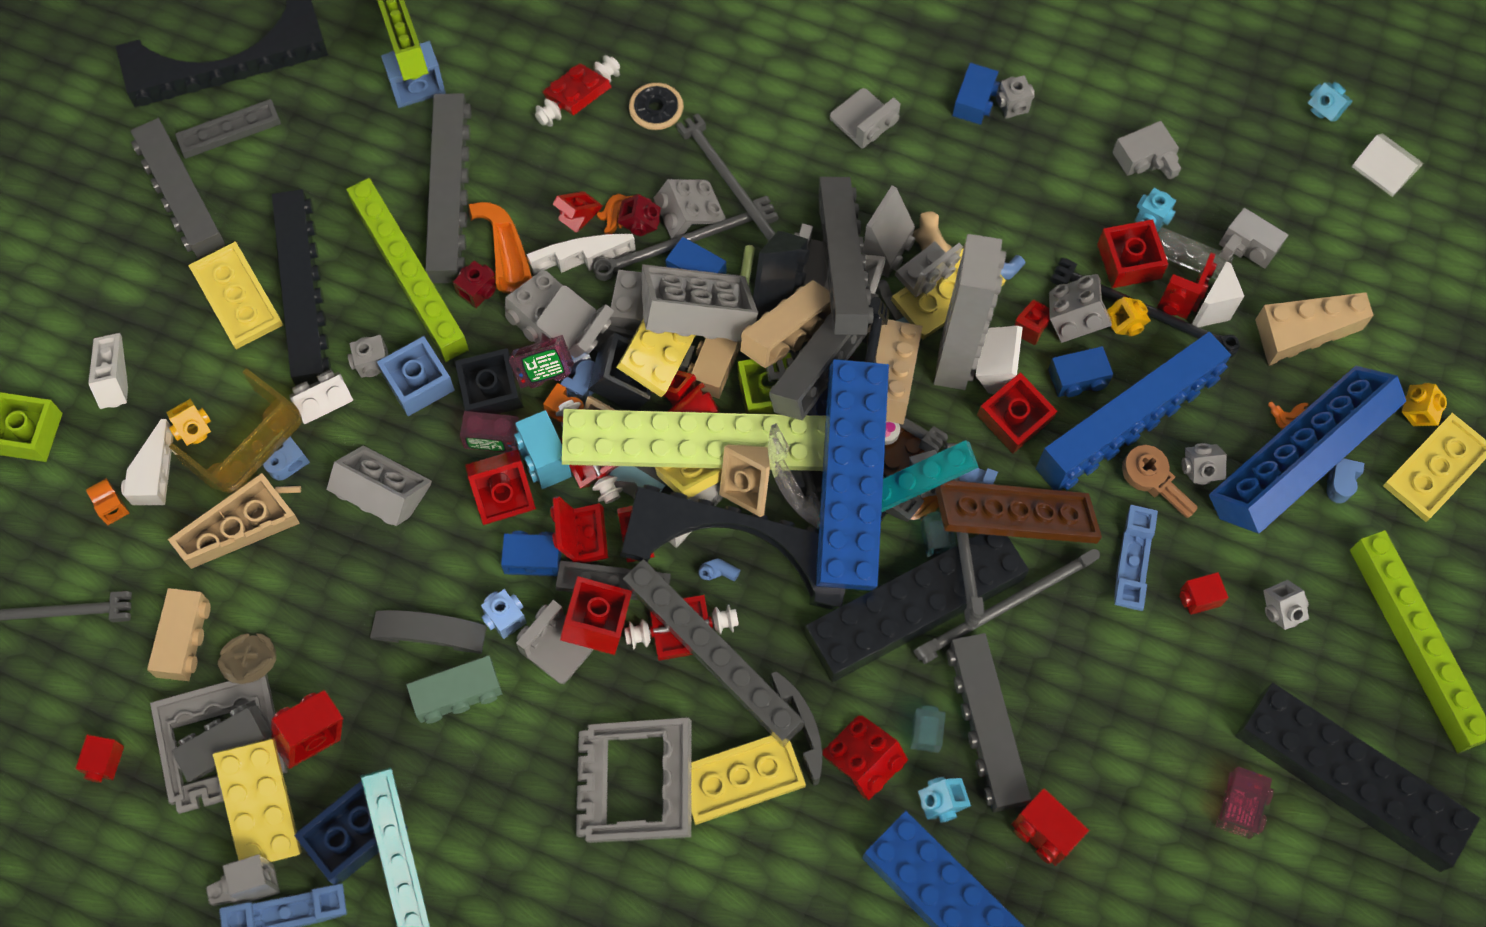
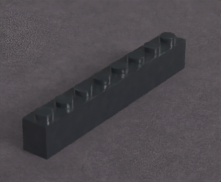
(300, 286)

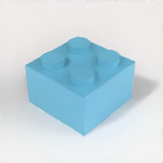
(541, 450)

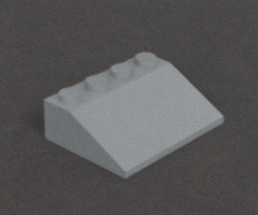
(696, 303)

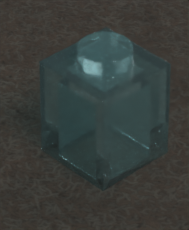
(934, 537)
(928, 729)

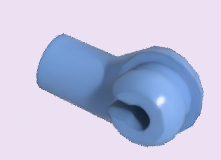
(1012, 267)
(717, 568)

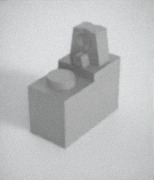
(1148, 148)
(1252, 238)
(244, 882)

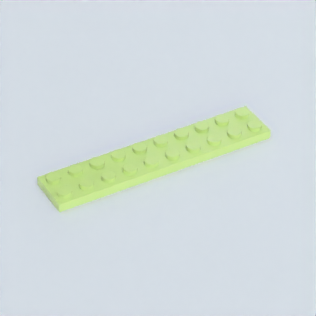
(683, 438)

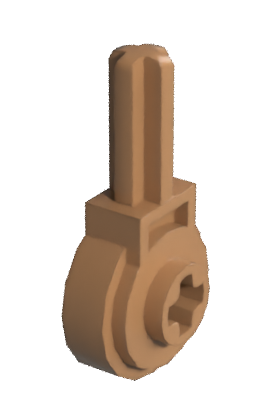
(1156, 478)

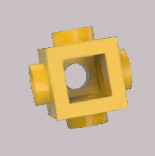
(1128, 316)
(1424, 405)
(189, 423)

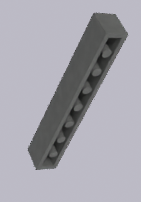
(446, 187)
(843, 257)
(714, 653)

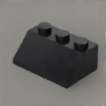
(779, 270)

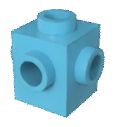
(1338, 101)
(1156, 206)
(944, 798)

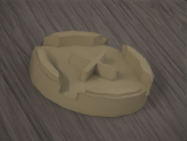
(247, 658)

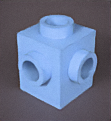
(503, 613)

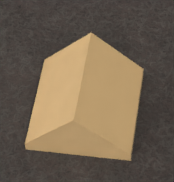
(745, 477)

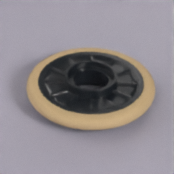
(656, 119)

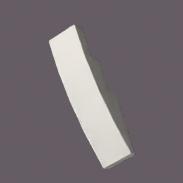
(580, 251)

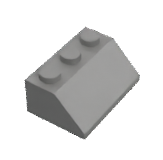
(377, 485)

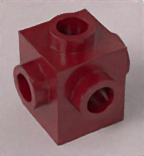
(639, 215)
(475, 283)

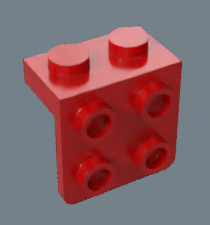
(1184, 295)
(579, 531)
(866, 755)

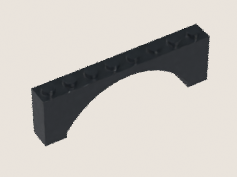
(156, 77)
(662, 517)

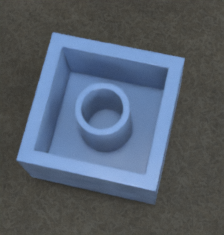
(414, 90)
(415, 376)

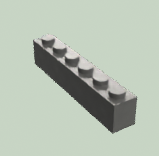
(179, 190)
(808, 374)
(988, 722)

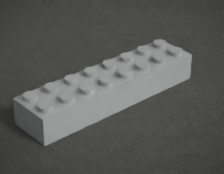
(970, 311)

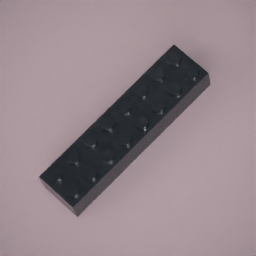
(911, 605)
(1358, 778)

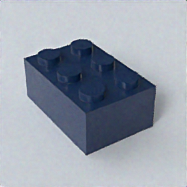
(341, 836)

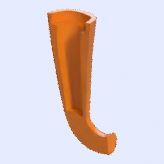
(510, 259)

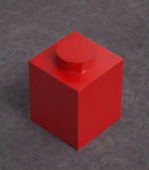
(1203, 593)
(99, 758)

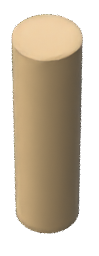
(288, 489)

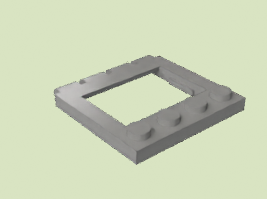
(195, 707)
(676, 781)

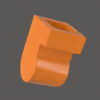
(556, 398)
(106, 500)

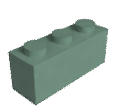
(454, 690)

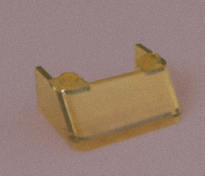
(278, 424)

